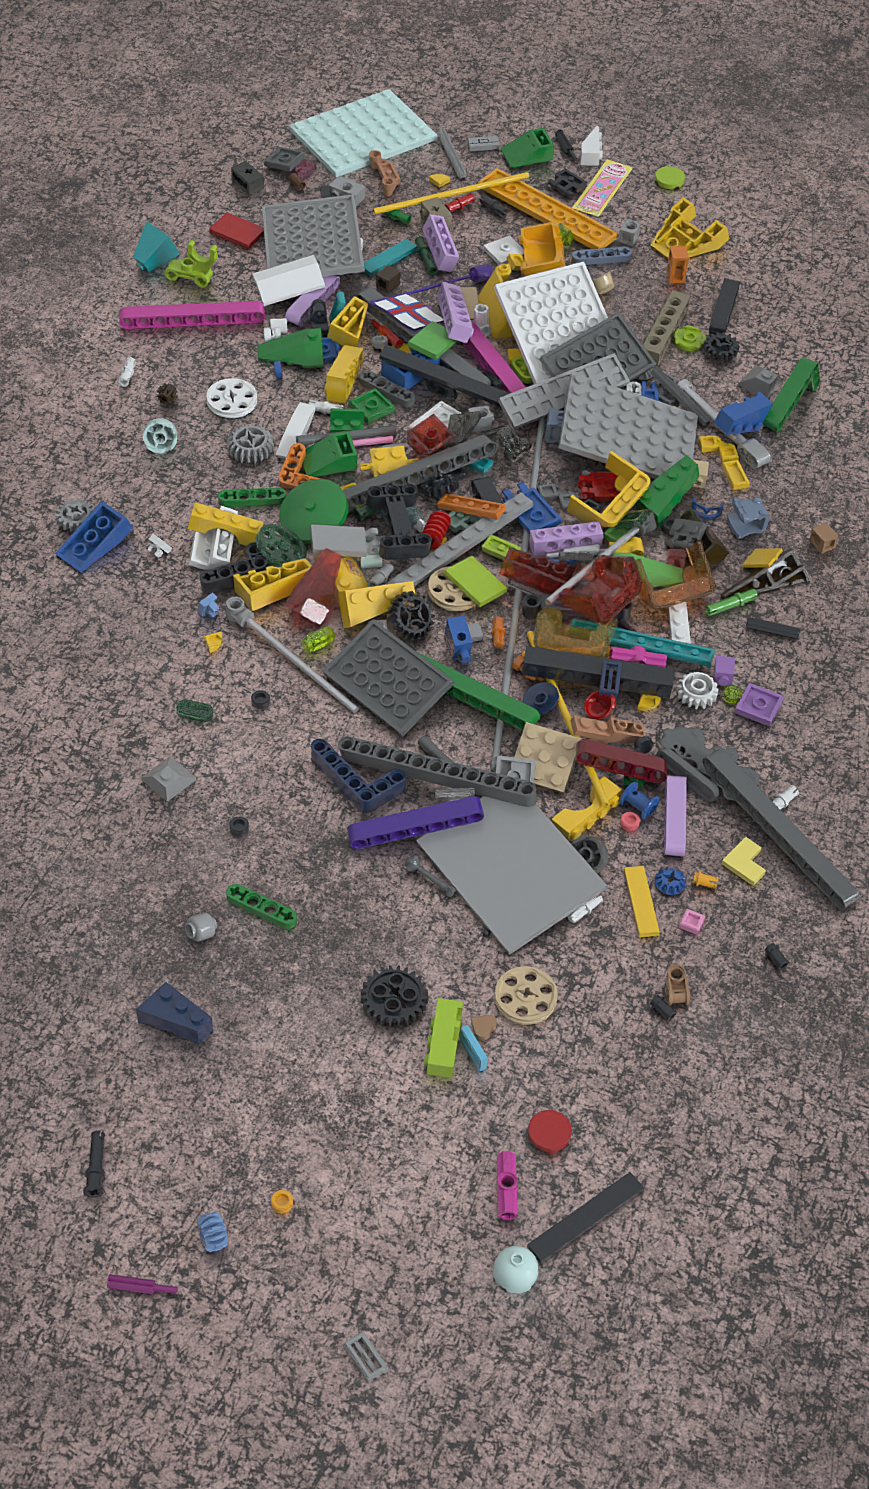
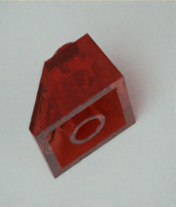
(429, 436)

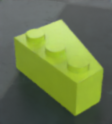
(444, 1038)

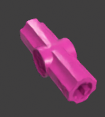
(638, 655)
(507, 1195)

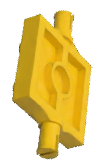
(386, 459)

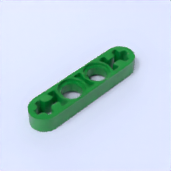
(252, 499)
(259, 909)

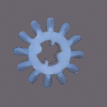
(212, 1232)

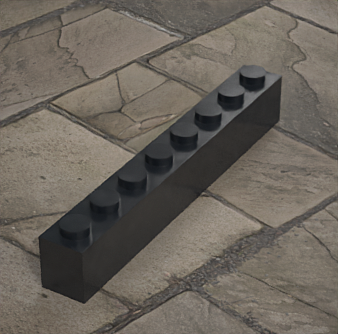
(588, 669)

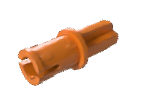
(498, 632)

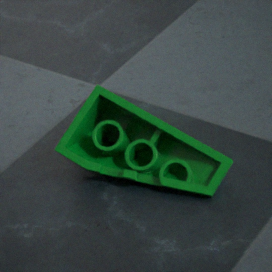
(296, 348)

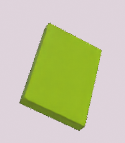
(475, 581)

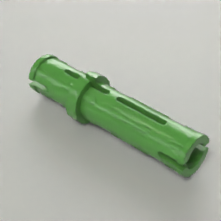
(738, 599)

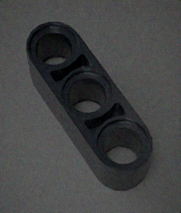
(485, 490)

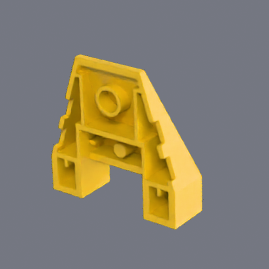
(680, 232)

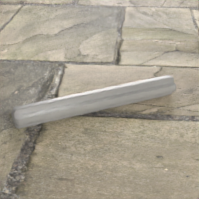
(449, 148)

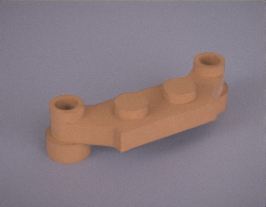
(388, 173)

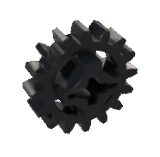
(721, 346)
(440, 485)

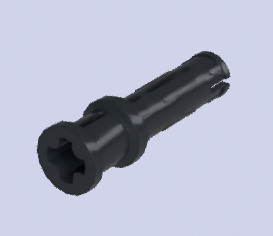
(95, 1172)

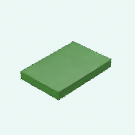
(432, 341)

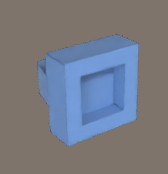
(208, 606)

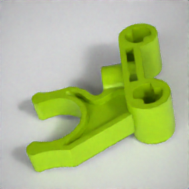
(193, 267)

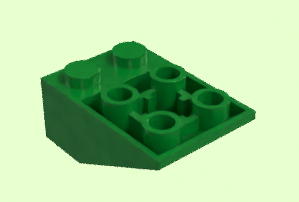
(529, 148)
(331, 455)

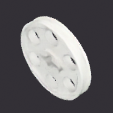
(226, 401)

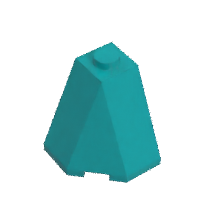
(154, 249)

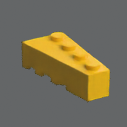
(343, 374)
(270, 585)
(368, 602)

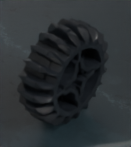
(422, 621)

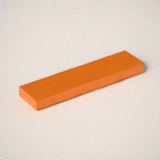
(471, 506)

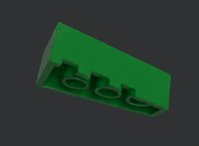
(669, 488)

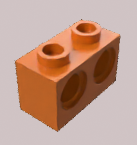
(677, 264)

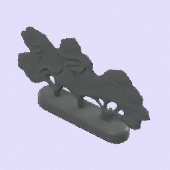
(693, 742)

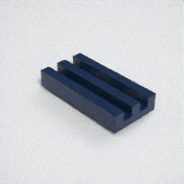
(608, 691)

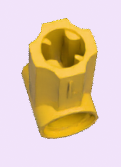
(632, 546)

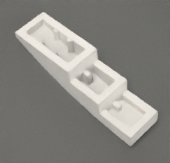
(297, 426)

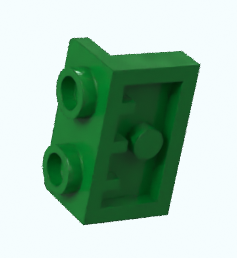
(346, 419)

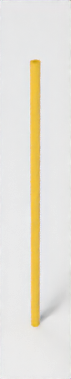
(566, 716)

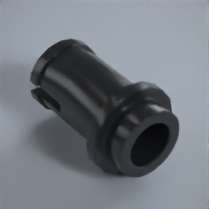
(776, 956)
(663, 1008)

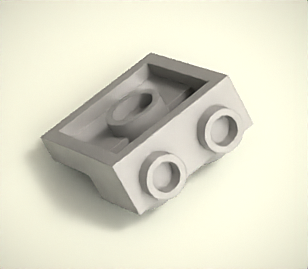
(513, 767)

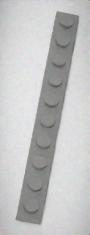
(463, 542)

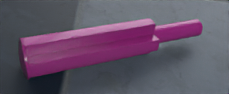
(137, 1285)

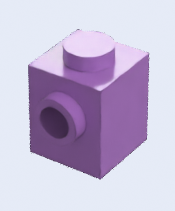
(724, 670)

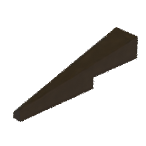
(781, 573)

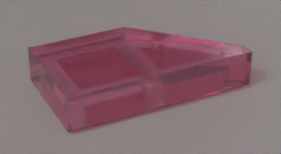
(305, 168)

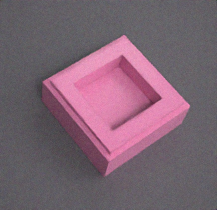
(692, 921)

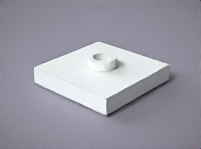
(501, 248)

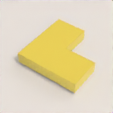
(741, 862)

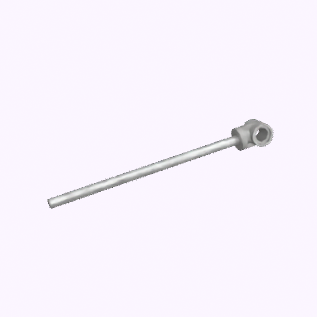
(239, 613)

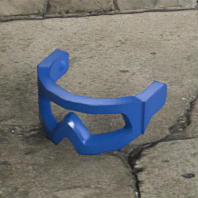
(706, 511)

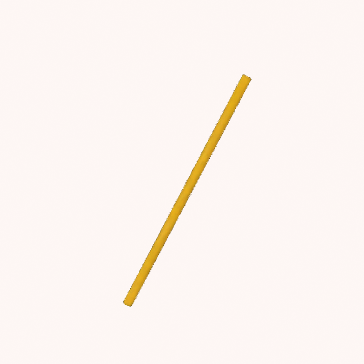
(441, 195)

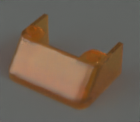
(697, 582)

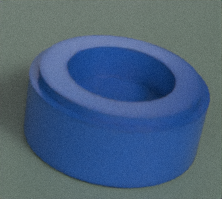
(278, 369)

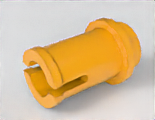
(703, 880)

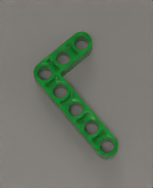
(804, 376)

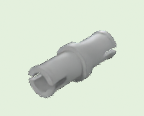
(381, 575)

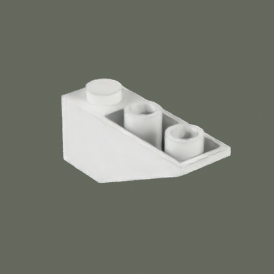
(592, 148)

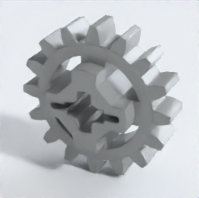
(74, 514)

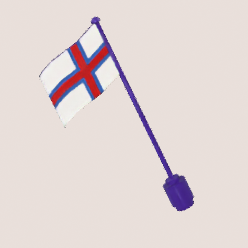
(416, 315)

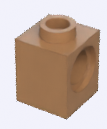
(823, 538)

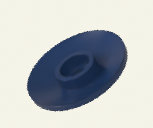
(542, 697)

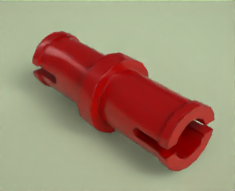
(459, 203)

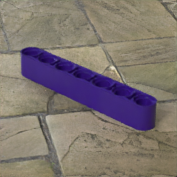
(415, 822)

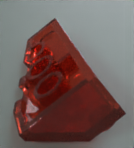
(315, 590)

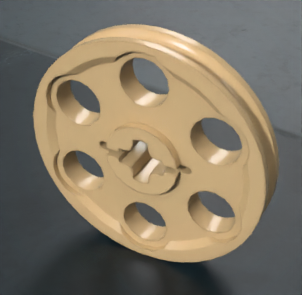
(447, 592)
(534, 998)

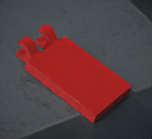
(601, 488)

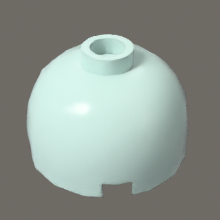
(160, 435)
(515, 1269)

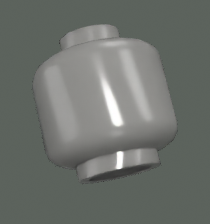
(200, 927)

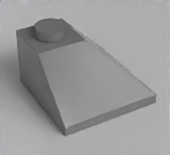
(761, 381)
(168, 778)

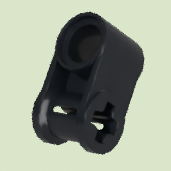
(442, 390)

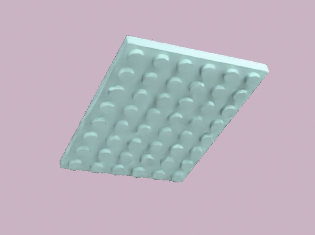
(348, 133)

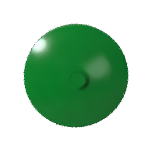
(313, 504)

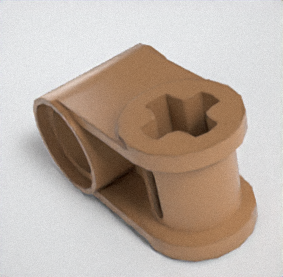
(677, 989)

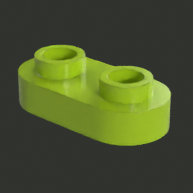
(521, 370)

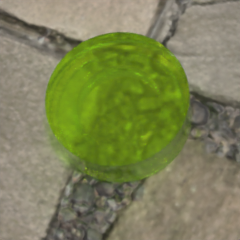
(732, 693)

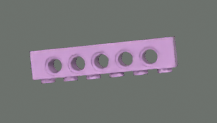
(454, 312)

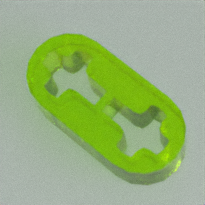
(318, 639)

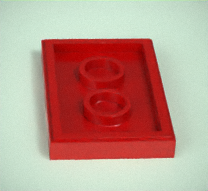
(237, 230)

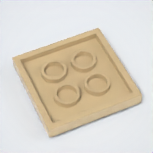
(553, 755)

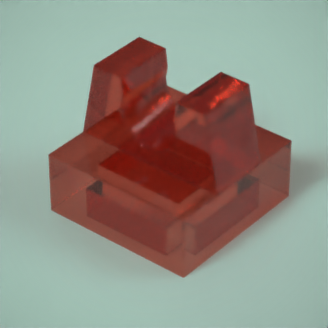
(677, 555)

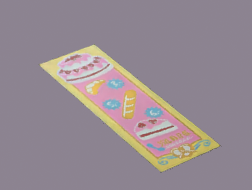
(602, 188)

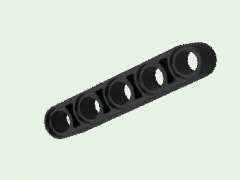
(724, 306)

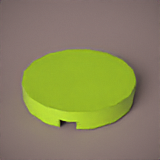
(669, 177)
(689, 338)

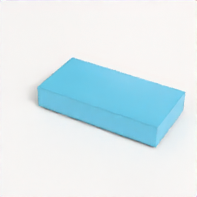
(473, 1048)

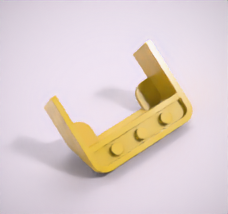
(631, 485)

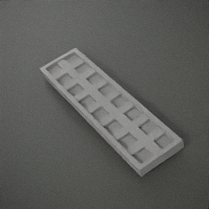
(535, 401)

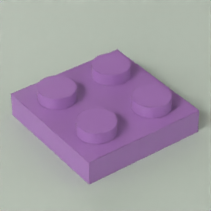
(759, 704)

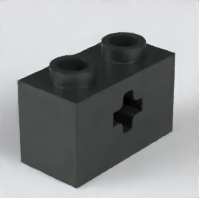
(247, 178)

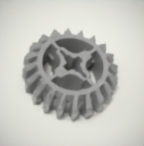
(250, 443)

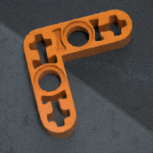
(294, 475)

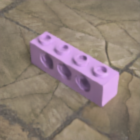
(440, 243)
(562, 537)

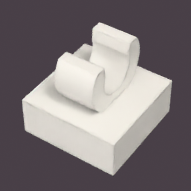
(159, 545)

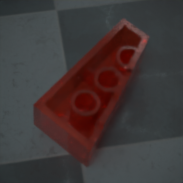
(537, 571)

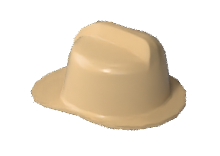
(604, 283)

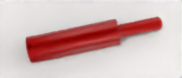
(392, 338)

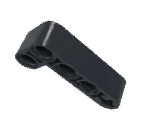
(221, 577)

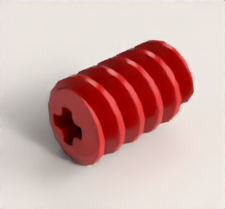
(437, 527)

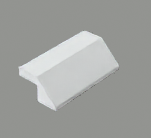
(289, 280)
(212, 548)

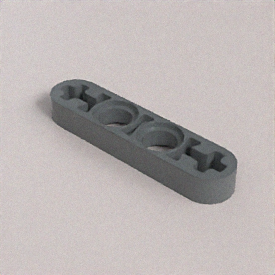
(403, 397)

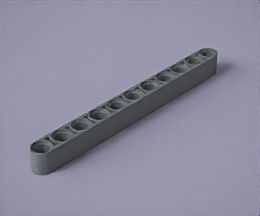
(448, 359)
(430, 466)
(438, 771)
(781, 829)

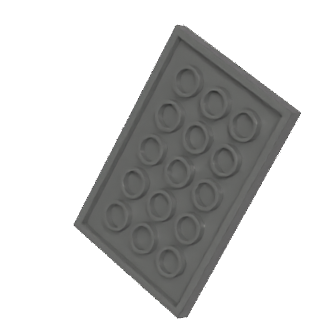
(599, 341)
(388, 677)

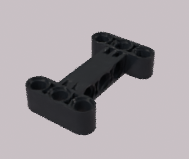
(402, 541)

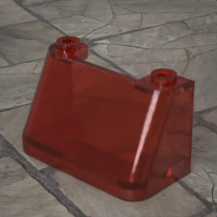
(611, 589)

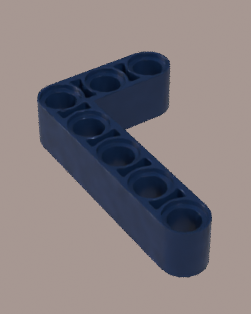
(362, 795)

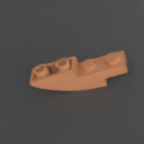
(613, 730)

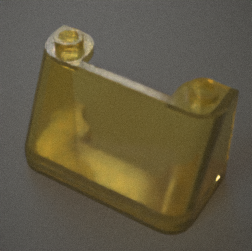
(556, 636)

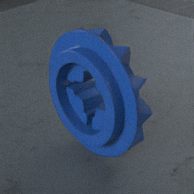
(677, 885)

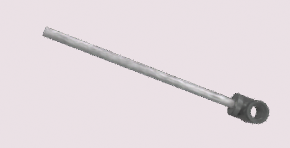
(638, 531)

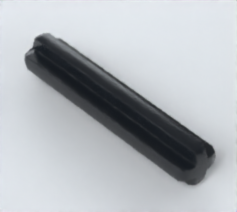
(773, 627)

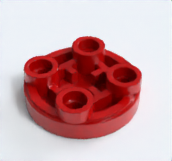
(549, 1131)

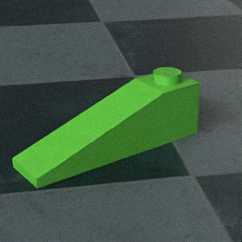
(657, 572)

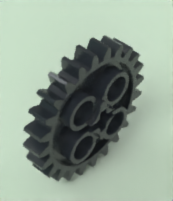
(394, 996)

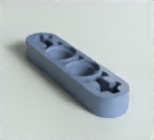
(619, 254)

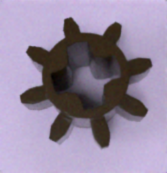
(167, 393)

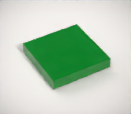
(374, 405)

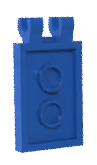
(538, 516)

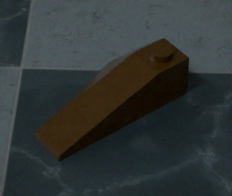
(713, 547)

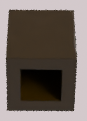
(388, 279)

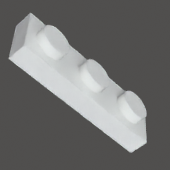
(679, 623)

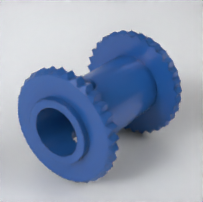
(639, 801)

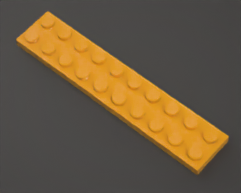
(549, 210)

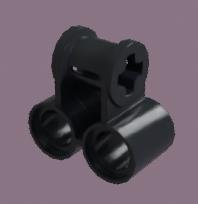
(318, 316)

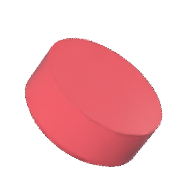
(630, 821)

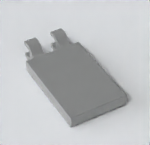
(344, 540)

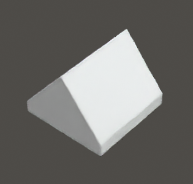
(282, 323)

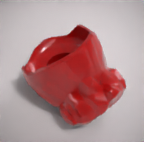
(599, 706)

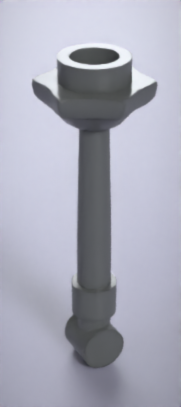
(413, 864)

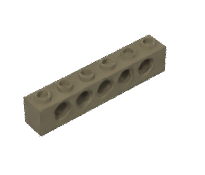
(666, 324)

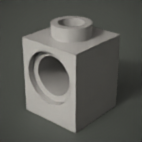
(629, 232)
(486, 420)

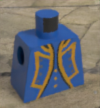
(458, 638)

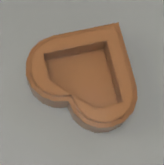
(483, 1026)

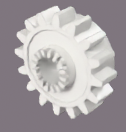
(697, 690)

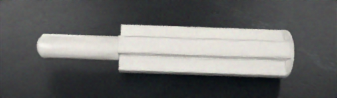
(593, 548)

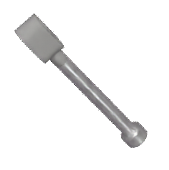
(750, 451)

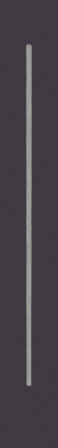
(518, 594)

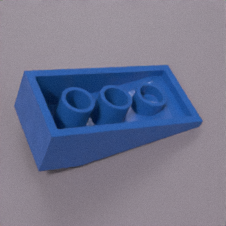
(94, 537)

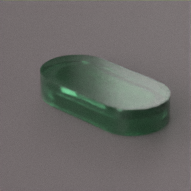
(194, 710)

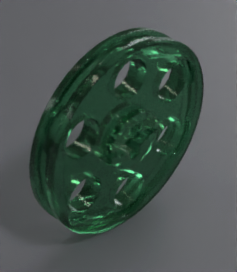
(280, 545)

